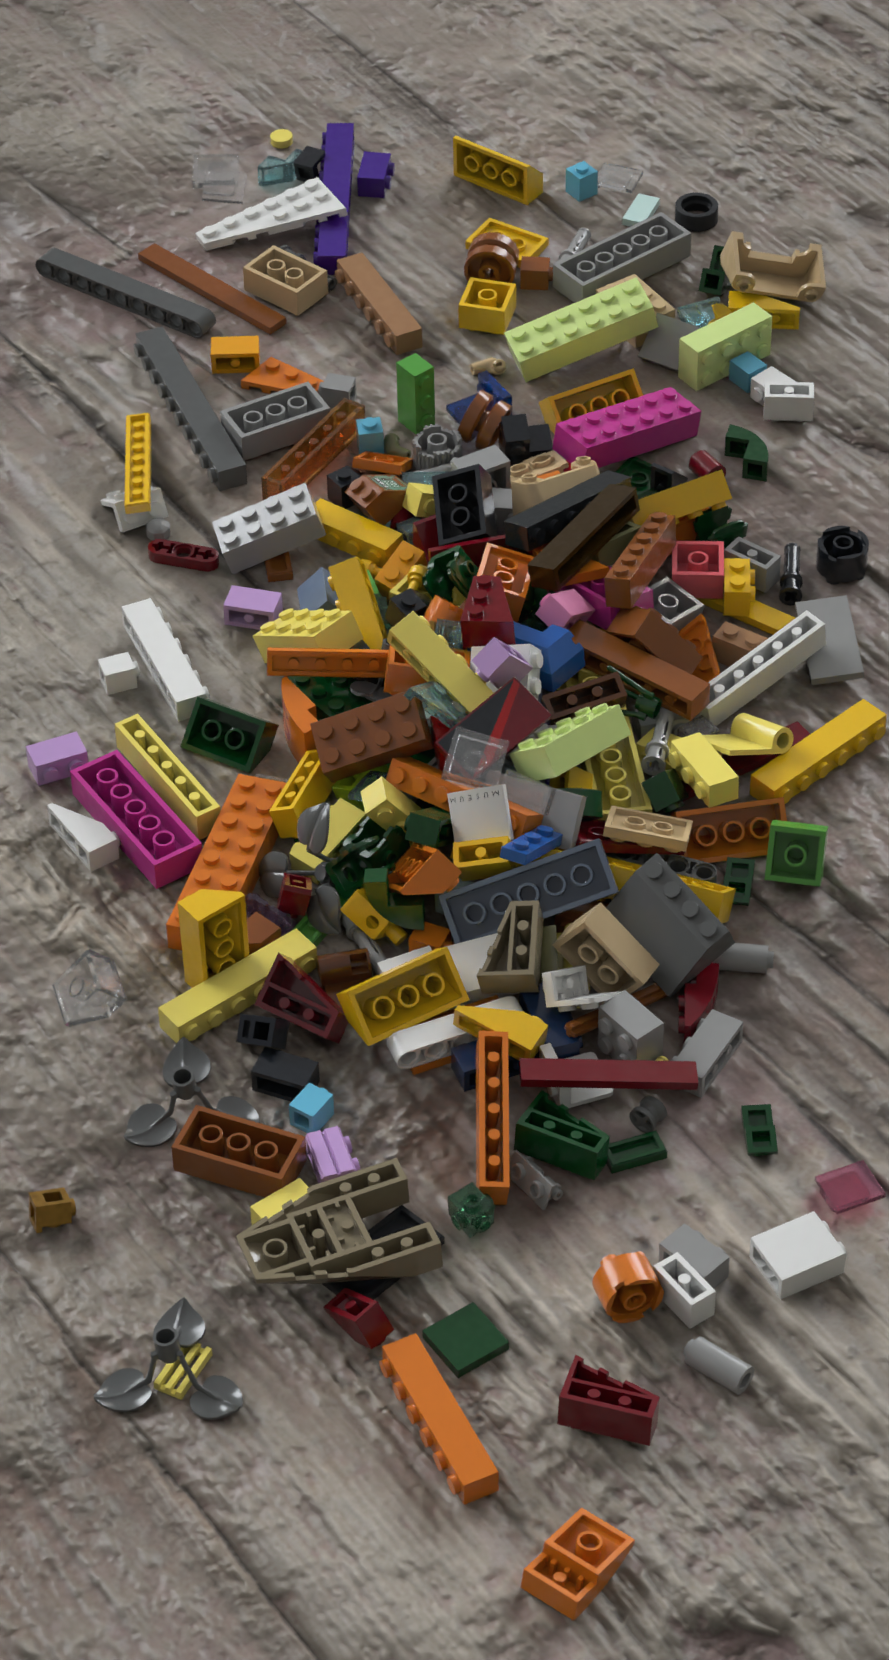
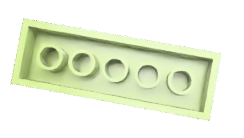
(581, 329)

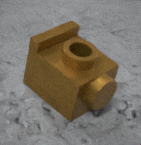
(50, 1208)

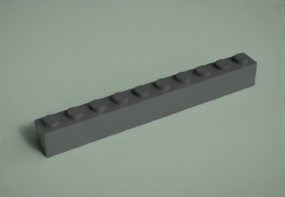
(190, 409)

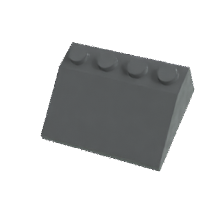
(669, 924)

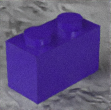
(375, 174)

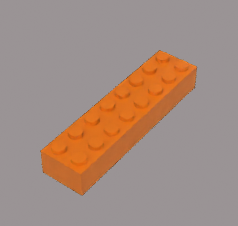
(234, 846)

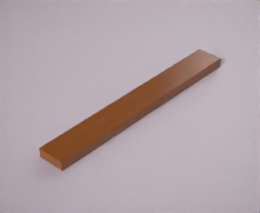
(212, 288)

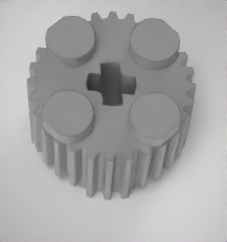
(435, 446)

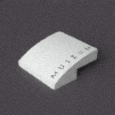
(480, 813)

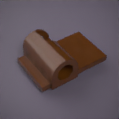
(343, 970)

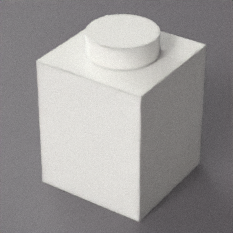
(118, 673)

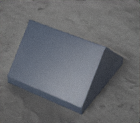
(317, 593)

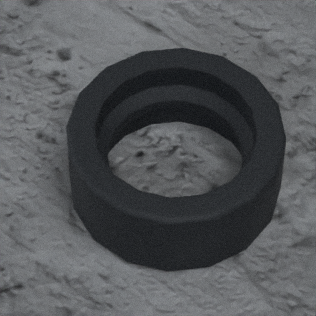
(696, 202)

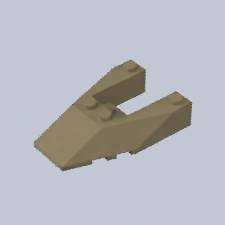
(326, 1240)

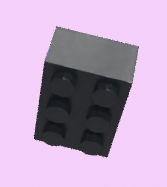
(464, 505)

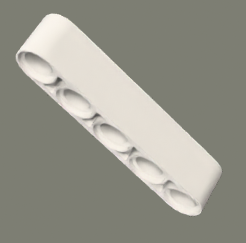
(436, 1037)

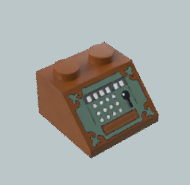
(378, 496)

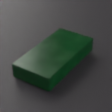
(635, 1152)

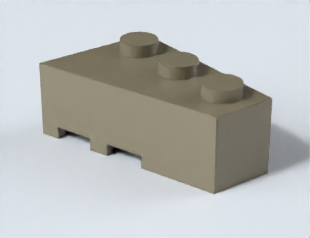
(515, 955)

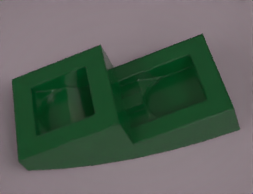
(740, 876)
(759, 1130)

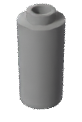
(746, 958)
(718, 1364)

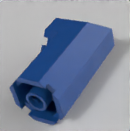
(560, 654)

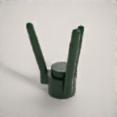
(645, 702)

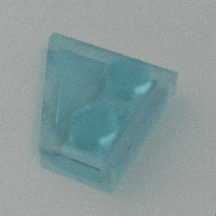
(698, 313)
(438, 702)

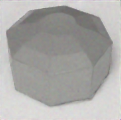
(158, 529)

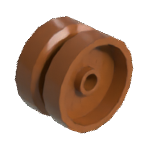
(492, 258)
(483, 420)

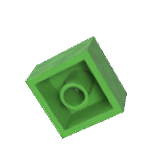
(796, 853)

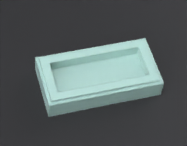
(641, 209)

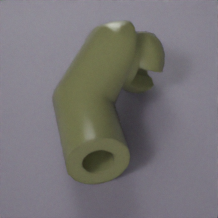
(392, 446)

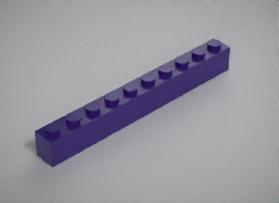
(336, 175)

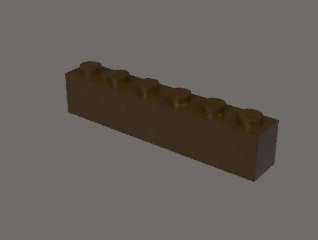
(583, 537)

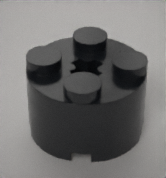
(842, 555)

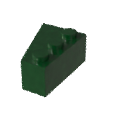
(561, 1139)

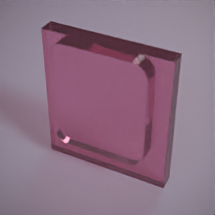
(849, 1187)

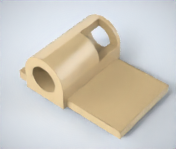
(539, 465)

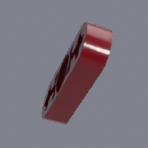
(206, 557)

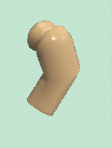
(492, 365)

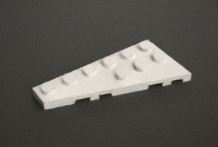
(274, 215)

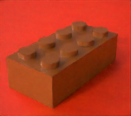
(371, 736)
(238, 1152)

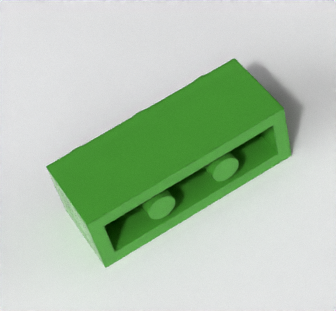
(415, 393)

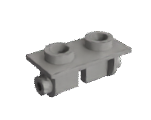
(531, 1180)

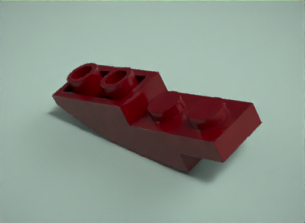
(698, 999)

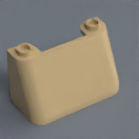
(774, 275)
(533, 490)

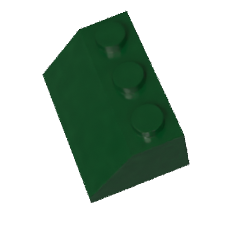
(228, 735)

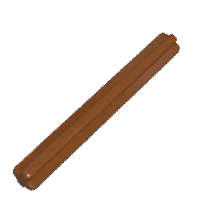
(590, 1021)

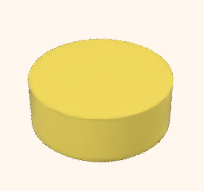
(281, 138)

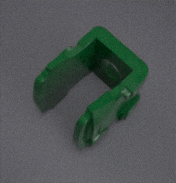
(714, 526)
(447, 571)
(383, 852)
(347, 862)

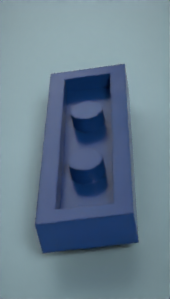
(531, 845)

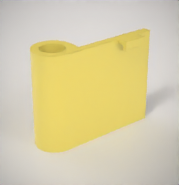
(752, 737)

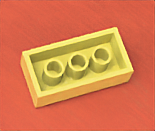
(309, 630)

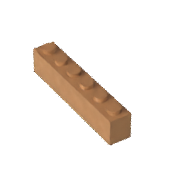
(379, 303)

